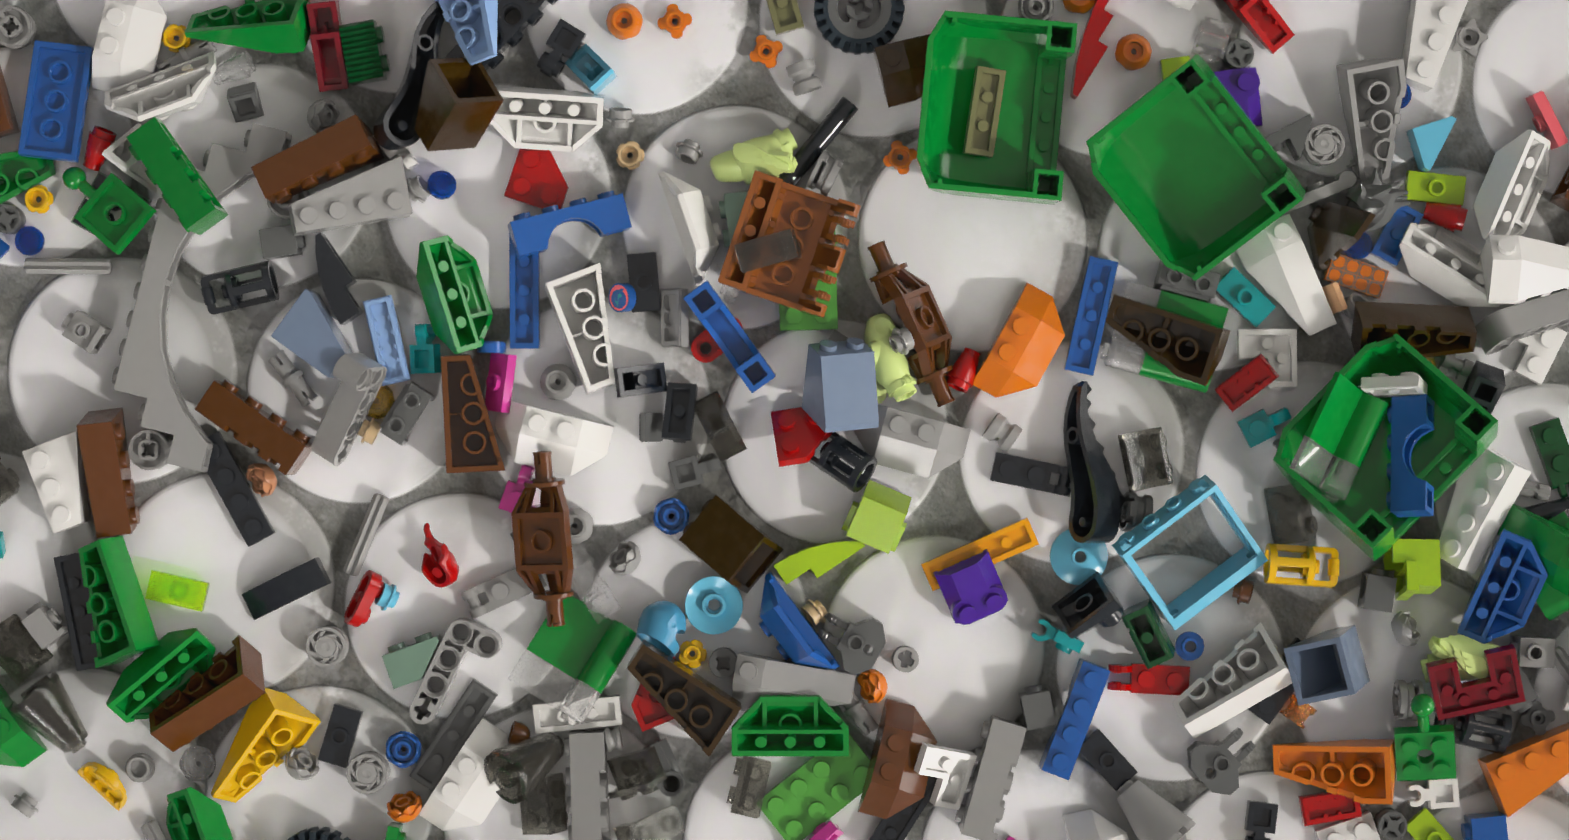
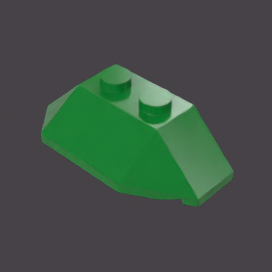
(453, 294)
(160, 673)
(790, 728)
(17, 740)
(195, 817)

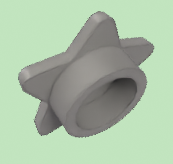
(1476, 38)

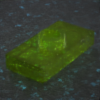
(177, 590)

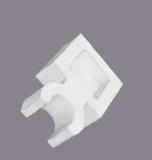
(1438, 793)

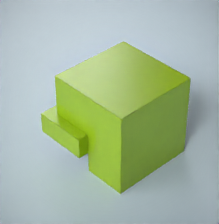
(878, 517)
(1415, 566)

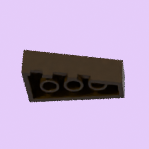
(1427, 328)
(685, 695)

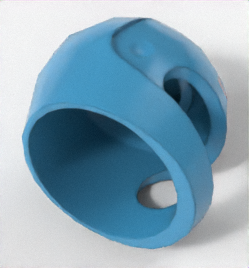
(660, 625)

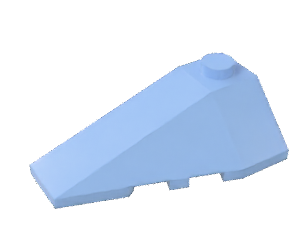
(473, 26)

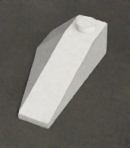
(1522, 268)
(1285, 270)

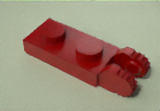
(1155, 680)

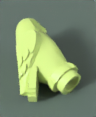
(765, 154)
(890, 367)
(1466, 651)

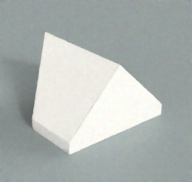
(121, 157)

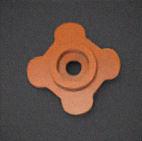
(675, 29)
(767, 59)
(899, 149)

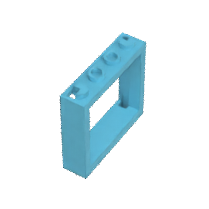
(1214, 583)

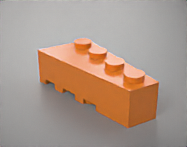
(1527, 768)

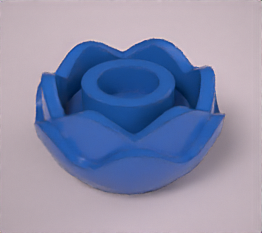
(662, 520)
(396, 755)

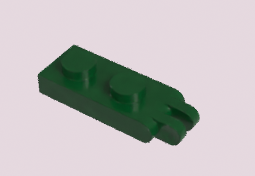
(1553, 453)

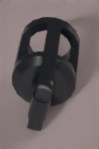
(234, 289)
(841, 448)
(1467, 725)

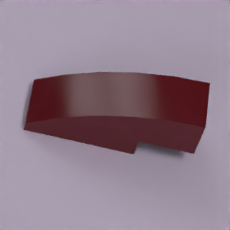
(327, 44)

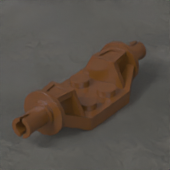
(920, 316)
(544, 539)

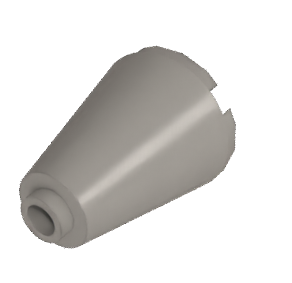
(1151, 814)

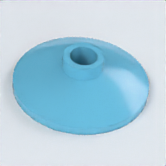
(1064, 563)
(710, 620)

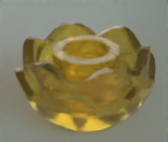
(386, 400)

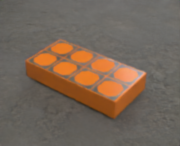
(1356, 276)

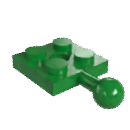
(96, 210)
(1412, 739)

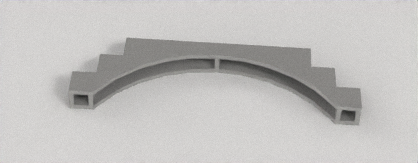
(145, 358)

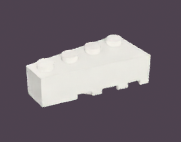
(1234, 684)

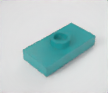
(1244, 297)

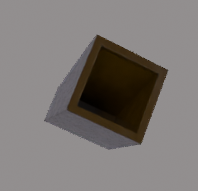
(455, 104)
(730, 544)

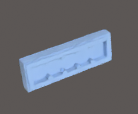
(387, 339)

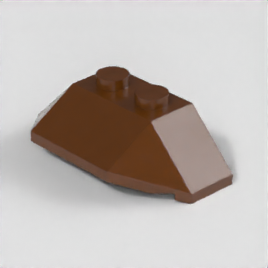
(891, 776)

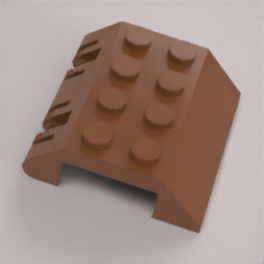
(814, 217)

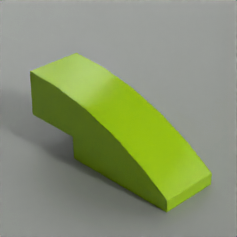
(818, 558)

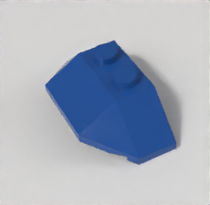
(1504, 589)
(791, 628)

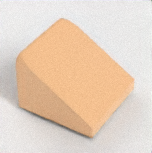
(1335, 297)

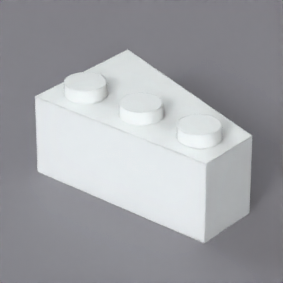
(60, 481)

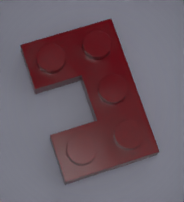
(1498, 690)

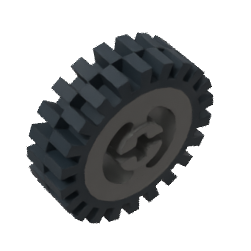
(848, 35)

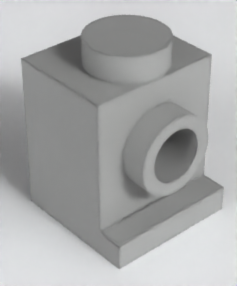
(95, 333)
(44, 625)

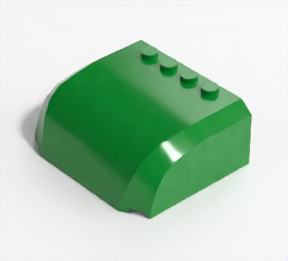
(1030, 109)
(1192, 170)
(1439, 457)

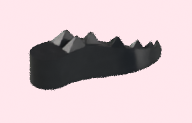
(397, 122)
(1093, 484)

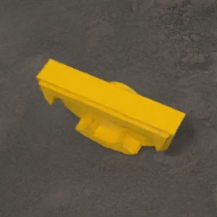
(105, 782)

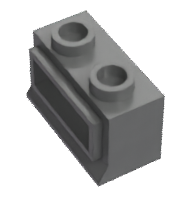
(1181, 284)
(405, 412)

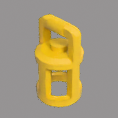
(1306, 565)

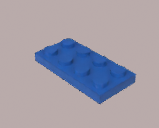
(56, 101)

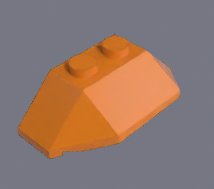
(1022, 345)

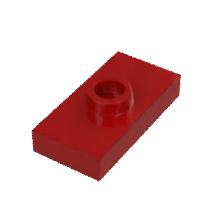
(1246, 382)
(1327, 807)

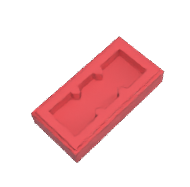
(1546, 120)

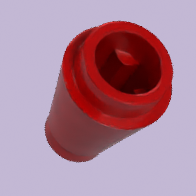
(97, 142)
(1446, 215)
(963, 371)

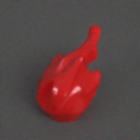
(441, 565)

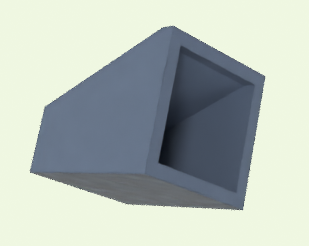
(312, 333)
(841, 385)
(1327, 665)

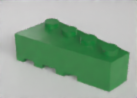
(176, 177)
(116, 602)

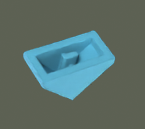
(591, 69)
(1428, 141)

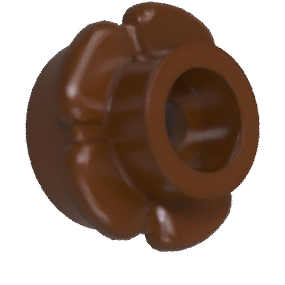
(1243, 591)

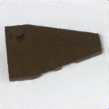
(902, 69)
(1335, 230)
(1178, 342)

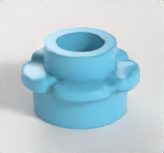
(388, 597)

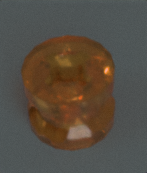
(1296, 713)

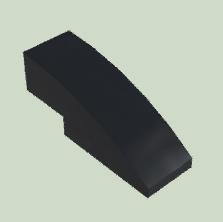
(335, 281)
(286, 588)

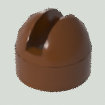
(518, 732)

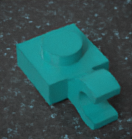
(425, 356)
(1259, 427)
(1063, 641)

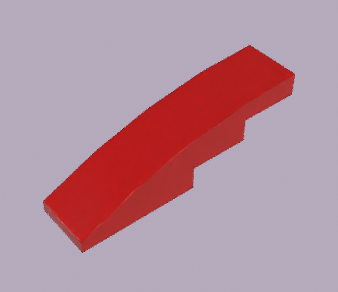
(1263, 22)
(1090, 49)

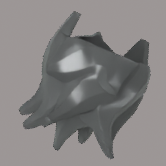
(1377, 198)

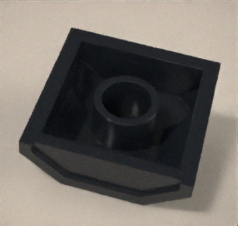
(1089, 606)

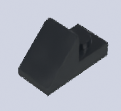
(640, 379)

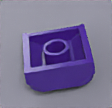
(1244, 87)
(972, 589)

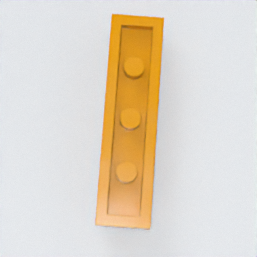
(1000, 545)

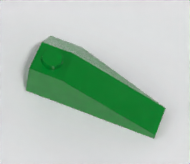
(259, 25)
(21, 173)
(1549, 541)

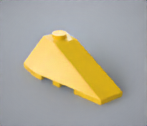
(266, 734)

